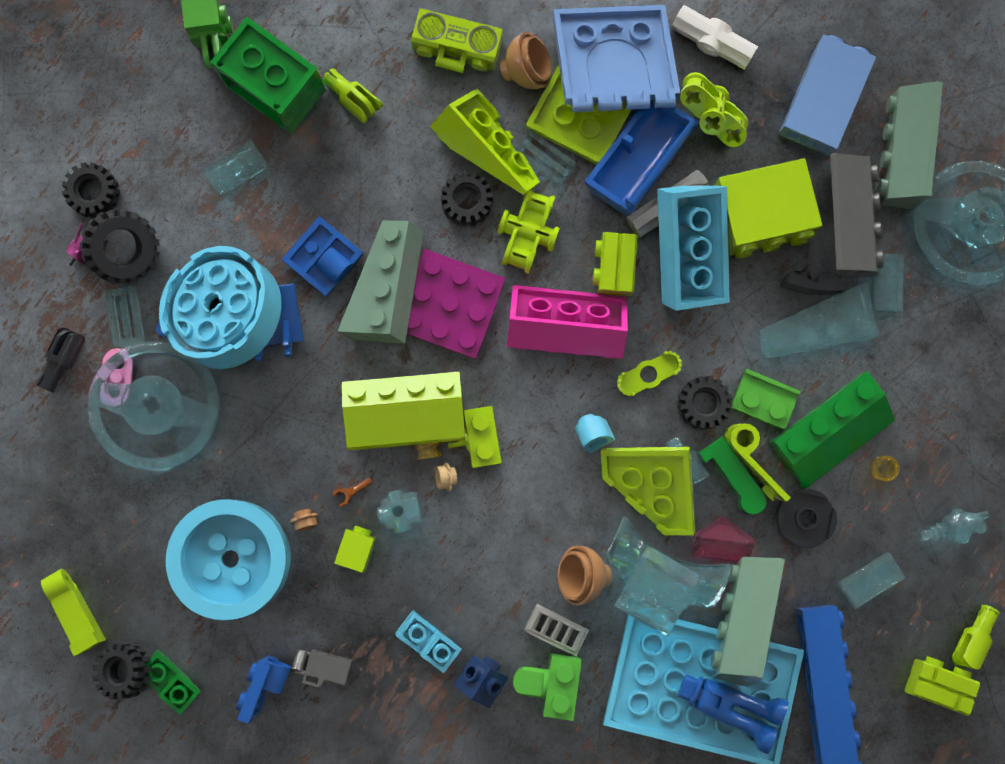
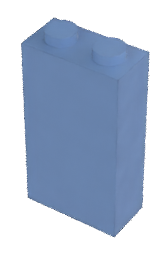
(827, 94)

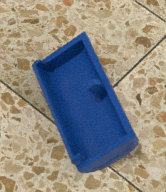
(640, 156)

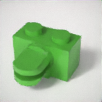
(207, 26)
(555, 685)

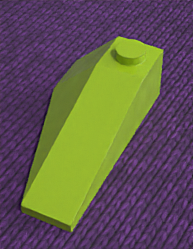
(474, 132)

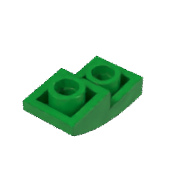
(171, 683)

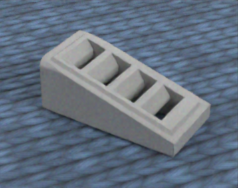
(534, 619)

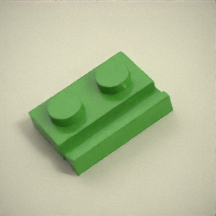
(765, 399)

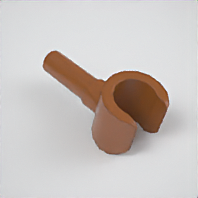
(350, 492)

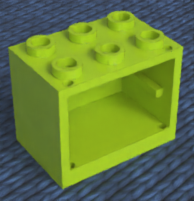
(770, 208)

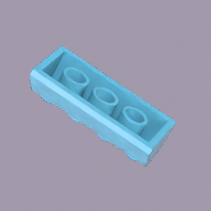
(693, 246)

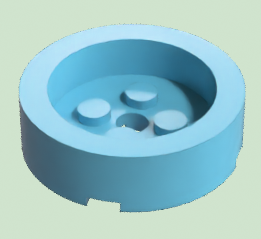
(237, 325)
(198, 567)

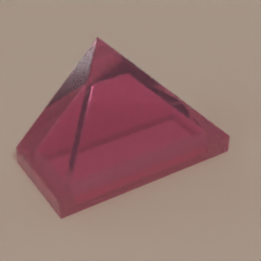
(722, 542)

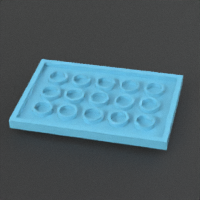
(652, 671)

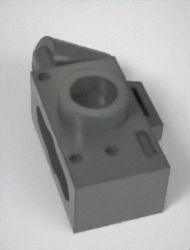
(322, 666)

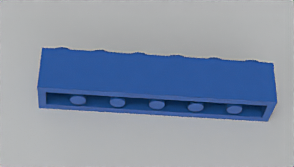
(828, 685)

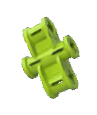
(710, 106)
(528, 230)

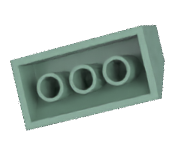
(910, 145)
(747, 620)

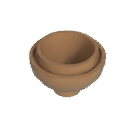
(527, 62)
(582, 575)

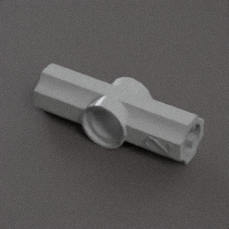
(646, 217)

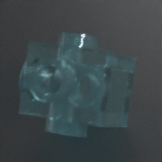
(410, 515)

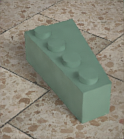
(386, 286)

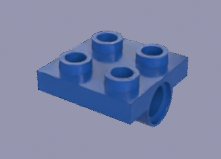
(323, 256)
(265, 676)

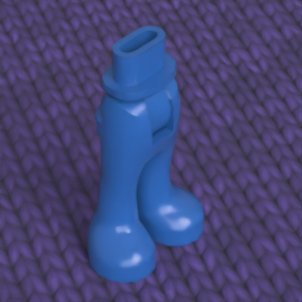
(717, 700)

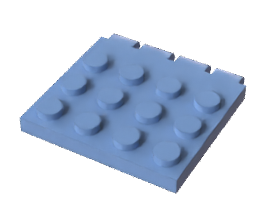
(616, 57)

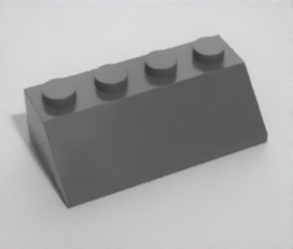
(855, 216)

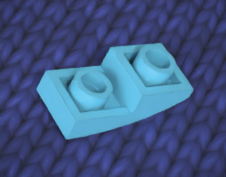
(428, 641)

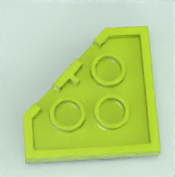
(655, 484)

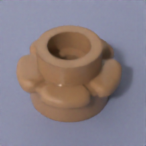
(304, 520)

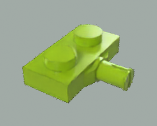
(480, 437)

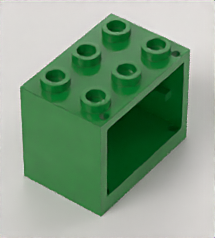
(268, 75)

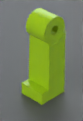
(72, 612)

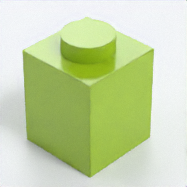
(355, 549)

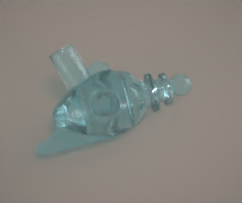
(958, 526)

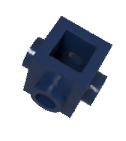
(481, 680)

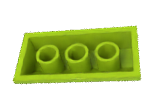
(403, 411)

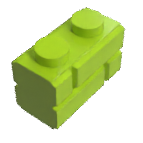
(616, 264)
(942, 687)

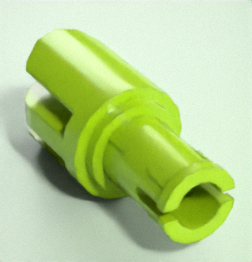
(353, 96)
(976, 640)

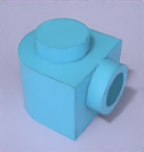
(593, 432)

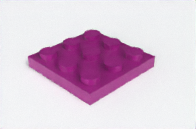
(452, 303)

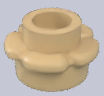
(445, 477)

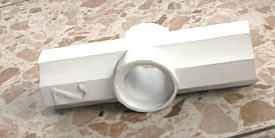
(714, 37)

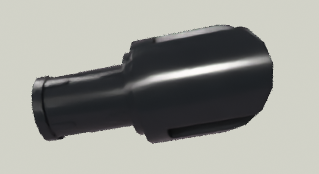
(60, 357)

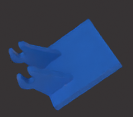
(289, 325)

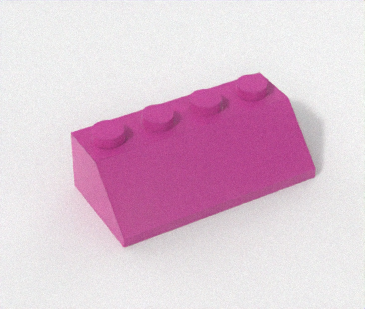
(568, 322)

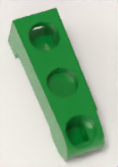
(749, 495)

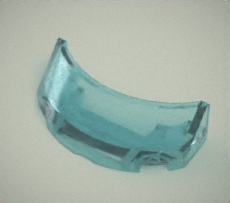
(629, 547)

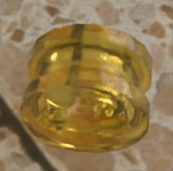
(428, 451)
(878, 461)

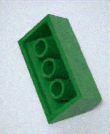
(833, 429)

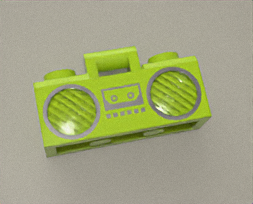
(456, 37)

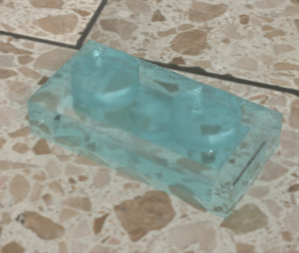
(235, 168)
(871, 580)

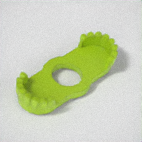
(665, 366)

